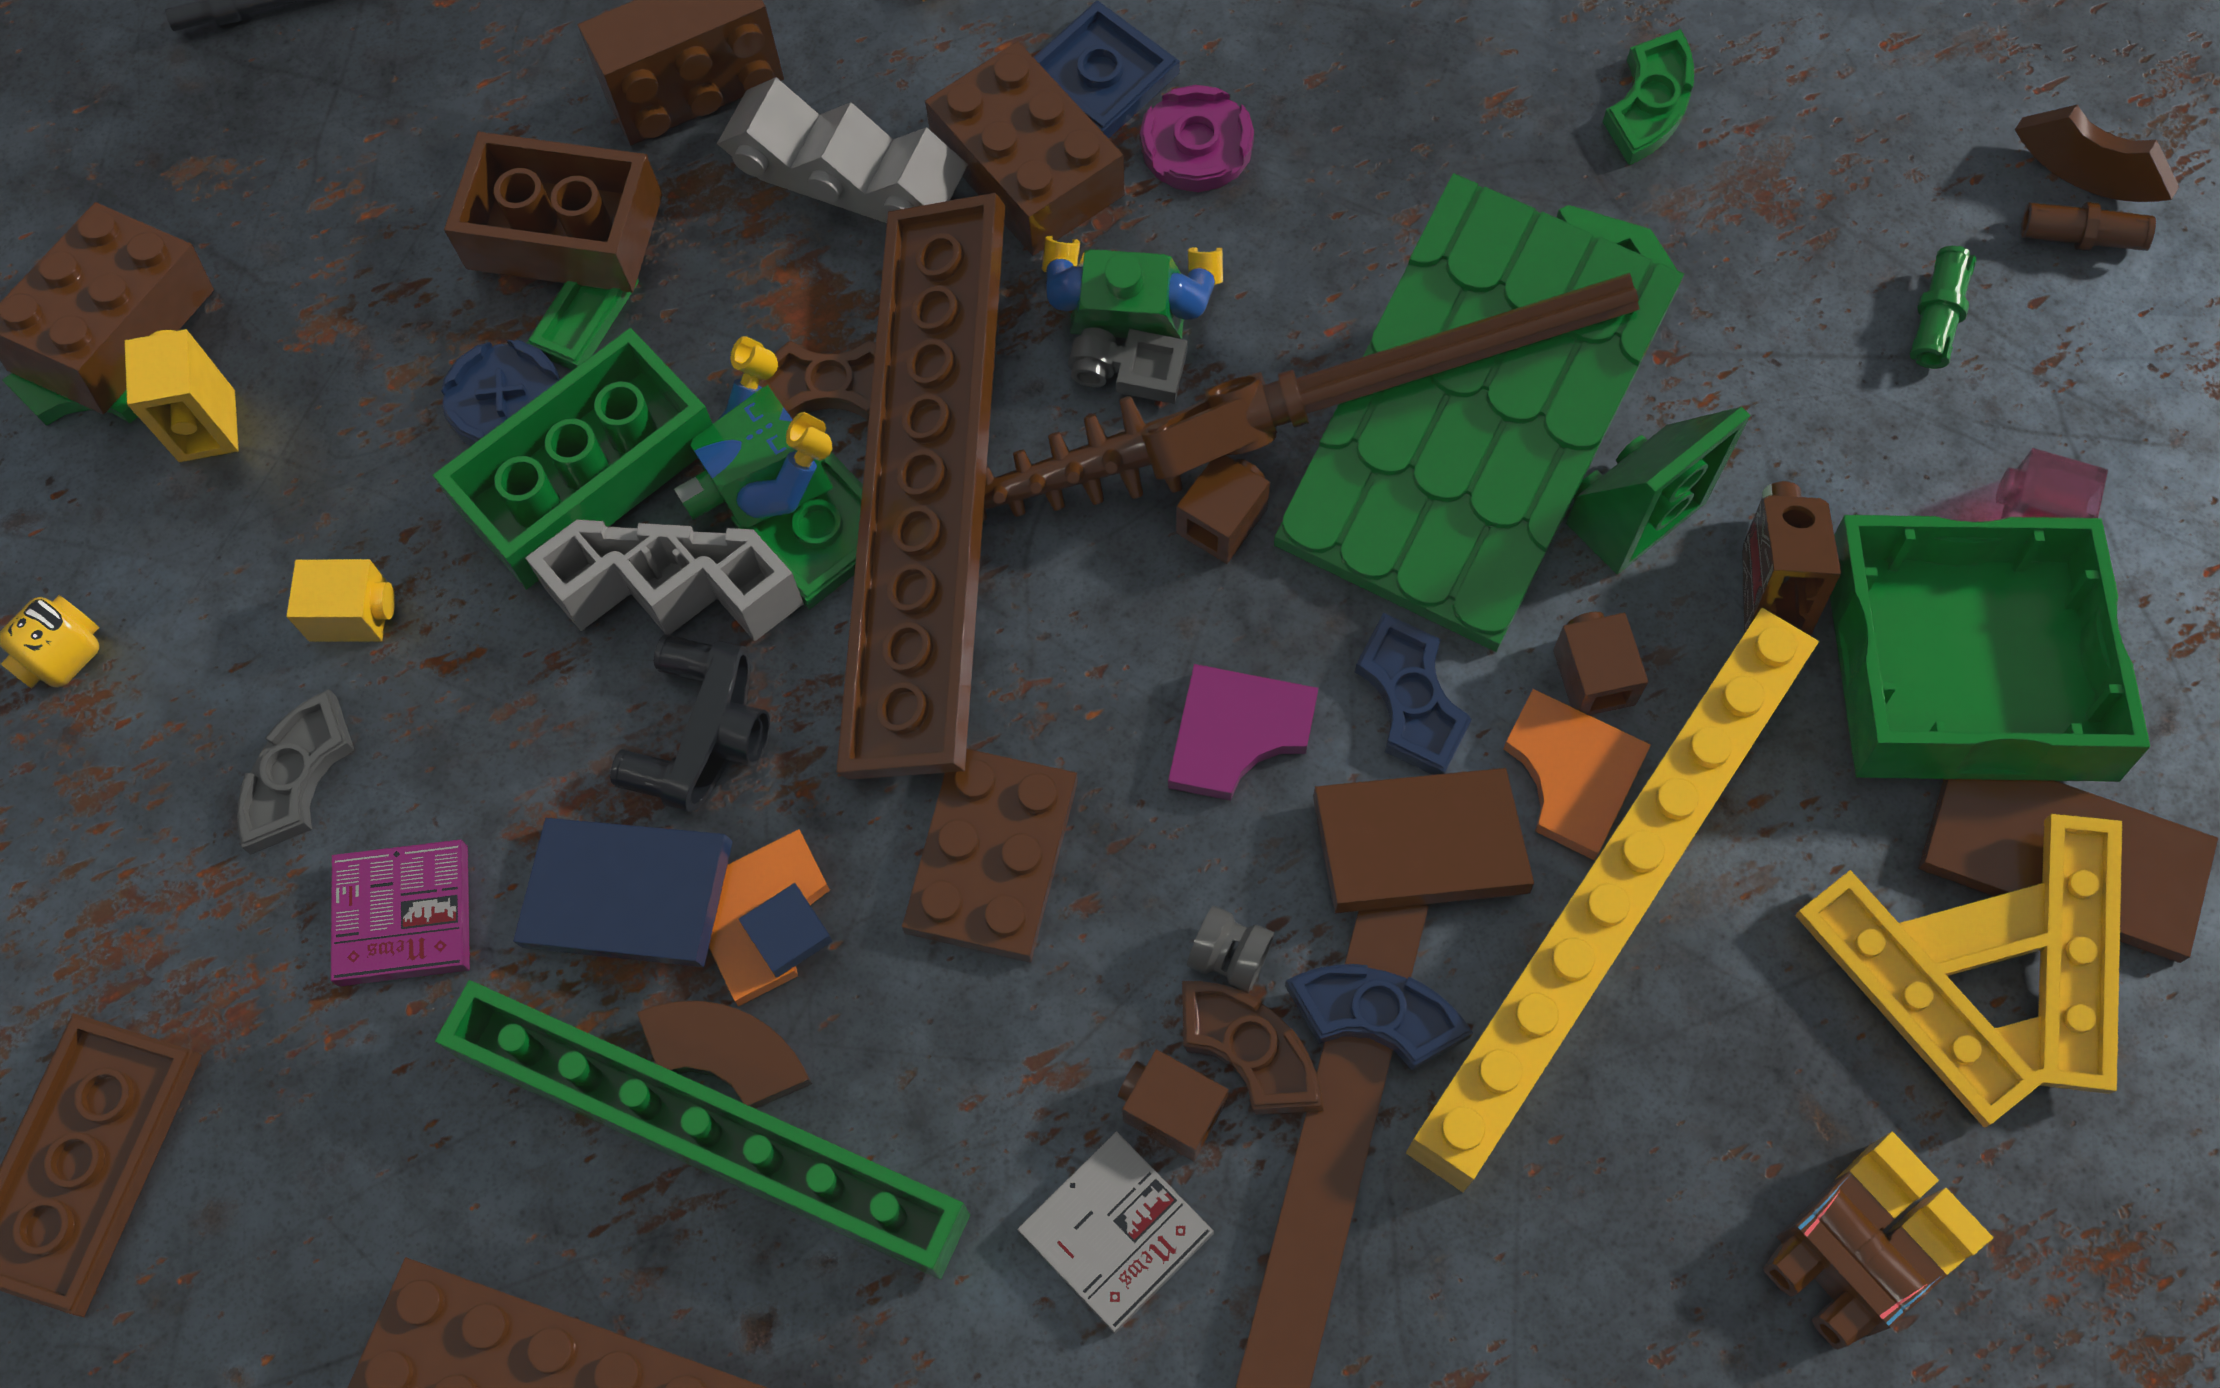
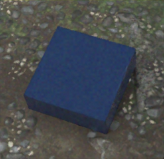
(785, 930)

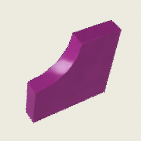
(1234, 724)

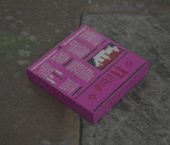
(400, 913)

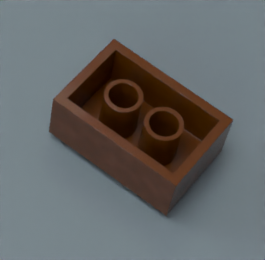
(678, 59)
(1027, 146)
(554, 211)
(89, 295)

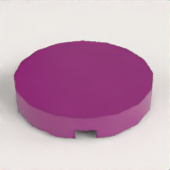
(1196, 138)

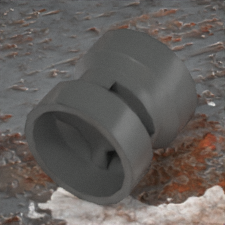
(1216, 943)

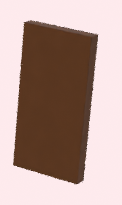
(1994, 839)
(84, 1158)

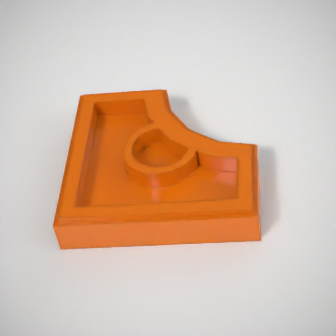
(1578, 770)
(745, 887)

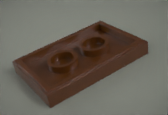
(1422, 840)

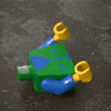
(1128, 288)
(755, 451)

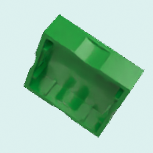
(1984, 650)

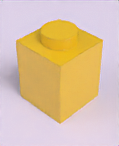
(340, 600)

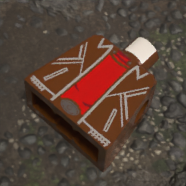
(1795, 540)

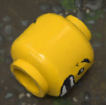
(48, 642)

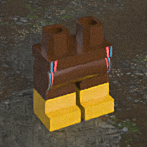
(1863, 1269)

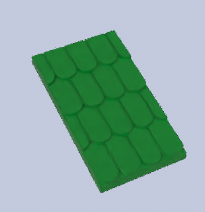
(1464, 476)

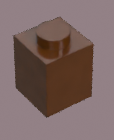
(1223, 506)
(1600, 663)
(1172, 1103)

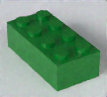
(576, 452)

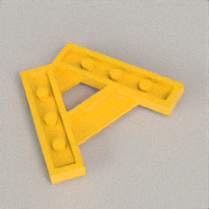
(2066, 918)

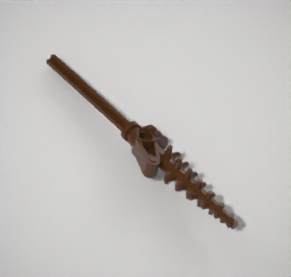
(1246, 411)

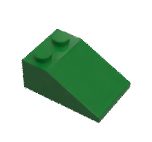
(1654, 486)

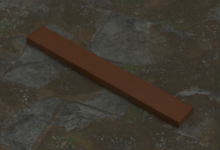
(1326, 1176)

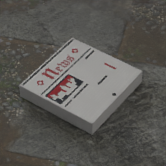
(1115, 1232)

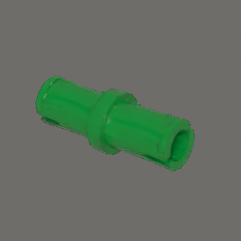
(1943, 307)

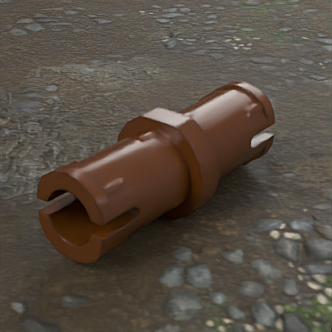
(2088, 226)

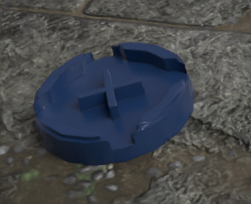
(493, 385)

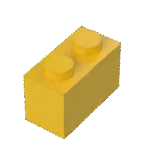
(181, 395)

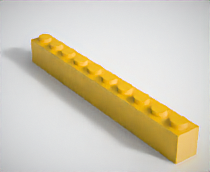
(1610, 902)

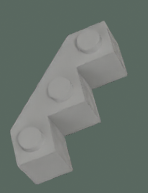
(837, 154)
(667, 572)

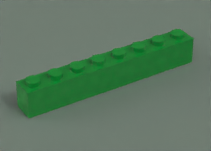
(705, 1129)

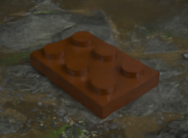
(991, 855)

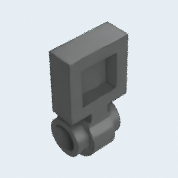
(1146, 366)

